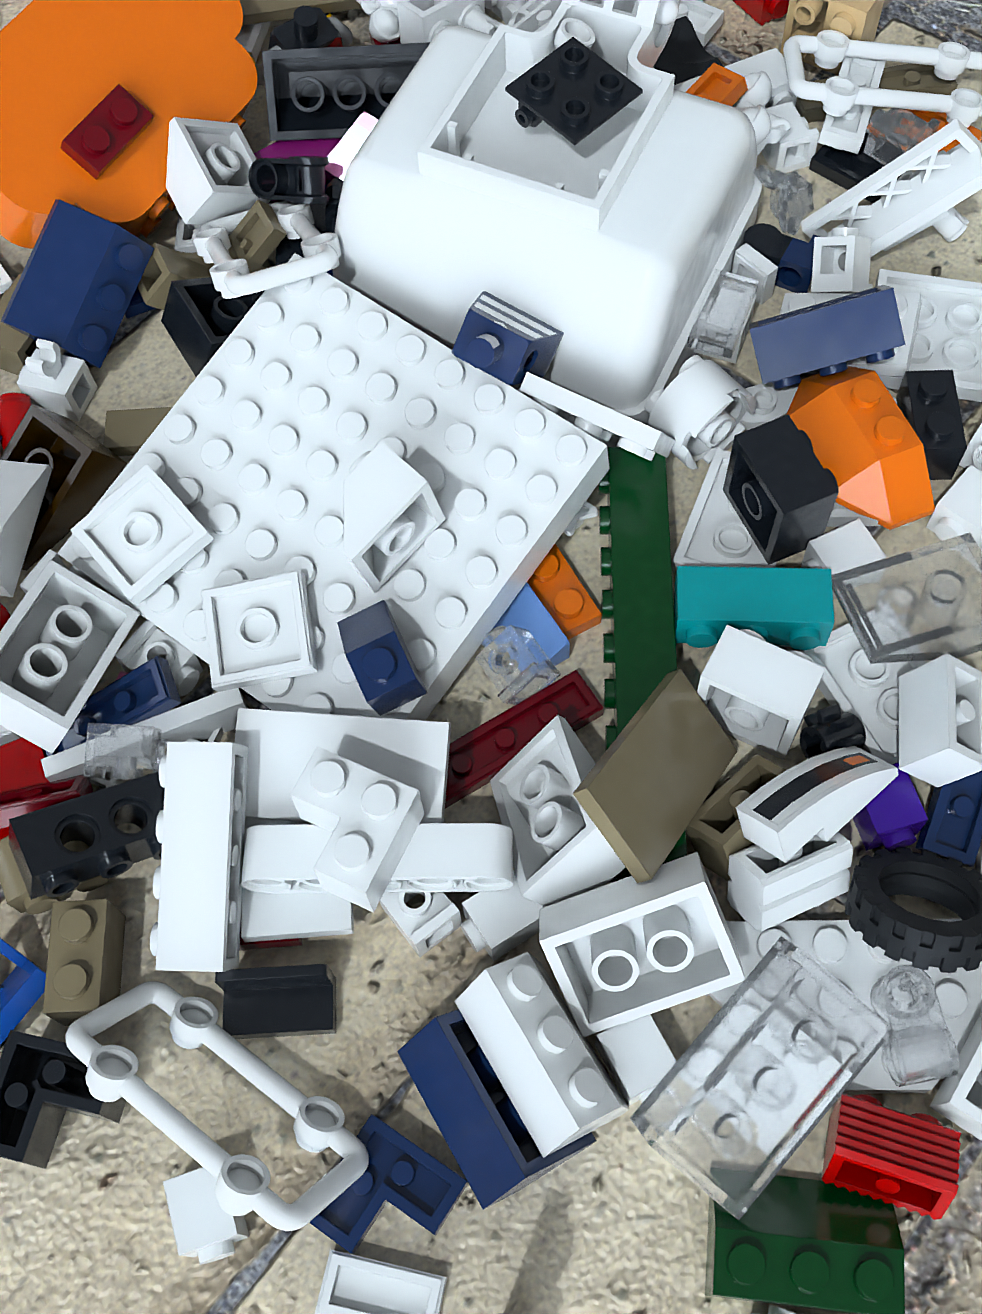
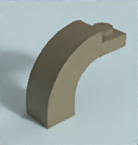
(251, 240)

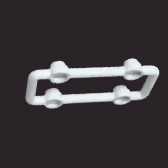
(842, 93)
(233, 275)
(240, 1178)

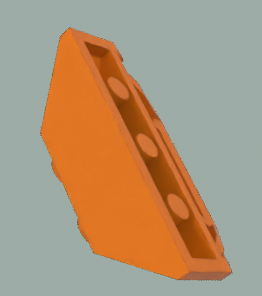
(865, 445)

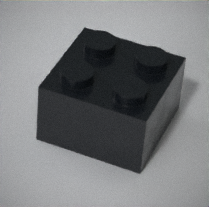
(779, 488)

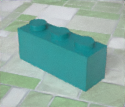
(777, 603)

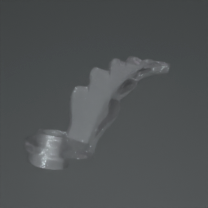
(789, 197)

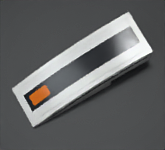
(813, 799)

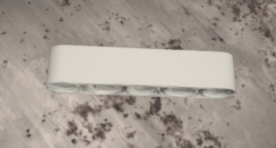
(436, 860)

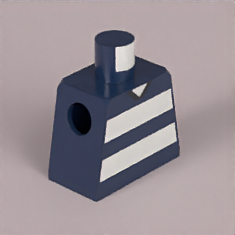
(502, 338)

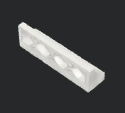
(907, 203)
(192, 722)

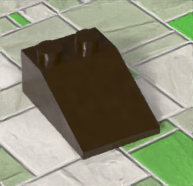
(78, 477)

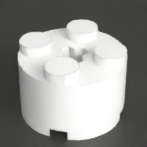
(700, 410)

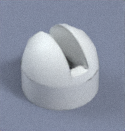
(574, 28)

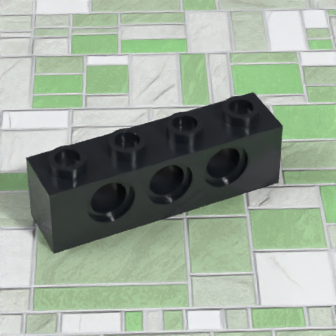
(93, 819)

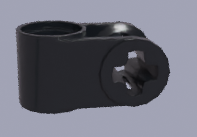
(290, 179)

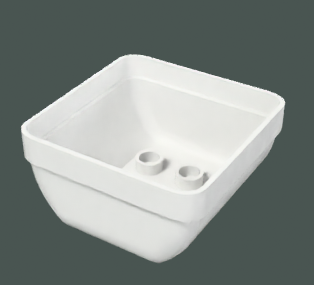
(584, 236)

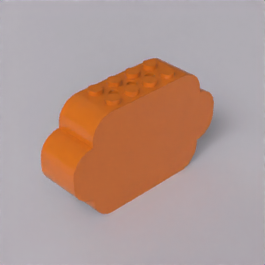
(68, 58)

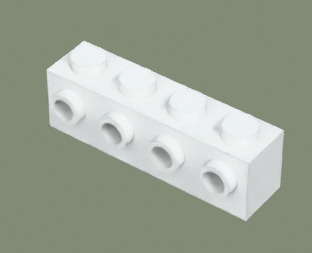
(200, 857)

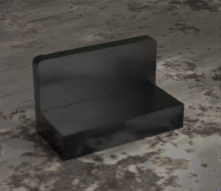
(278, 1001)

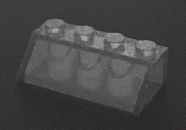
(760, 1077)

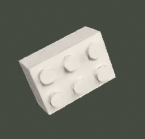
(57, 653)
(639, 945)

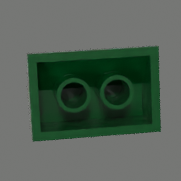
(808, 1250)

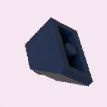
(380, 658)

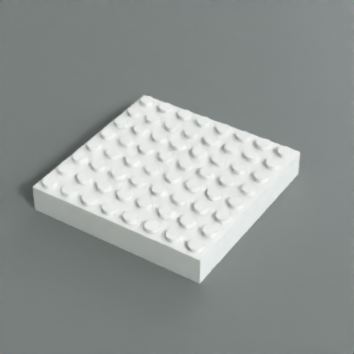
(263, 466)

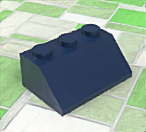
(77, 283)
(827, 336)
(476, 1111)

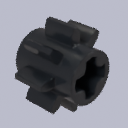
(831, 731)

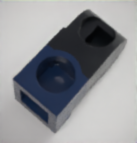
(789, 254)

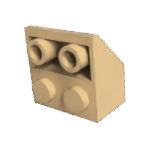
(851, 17)

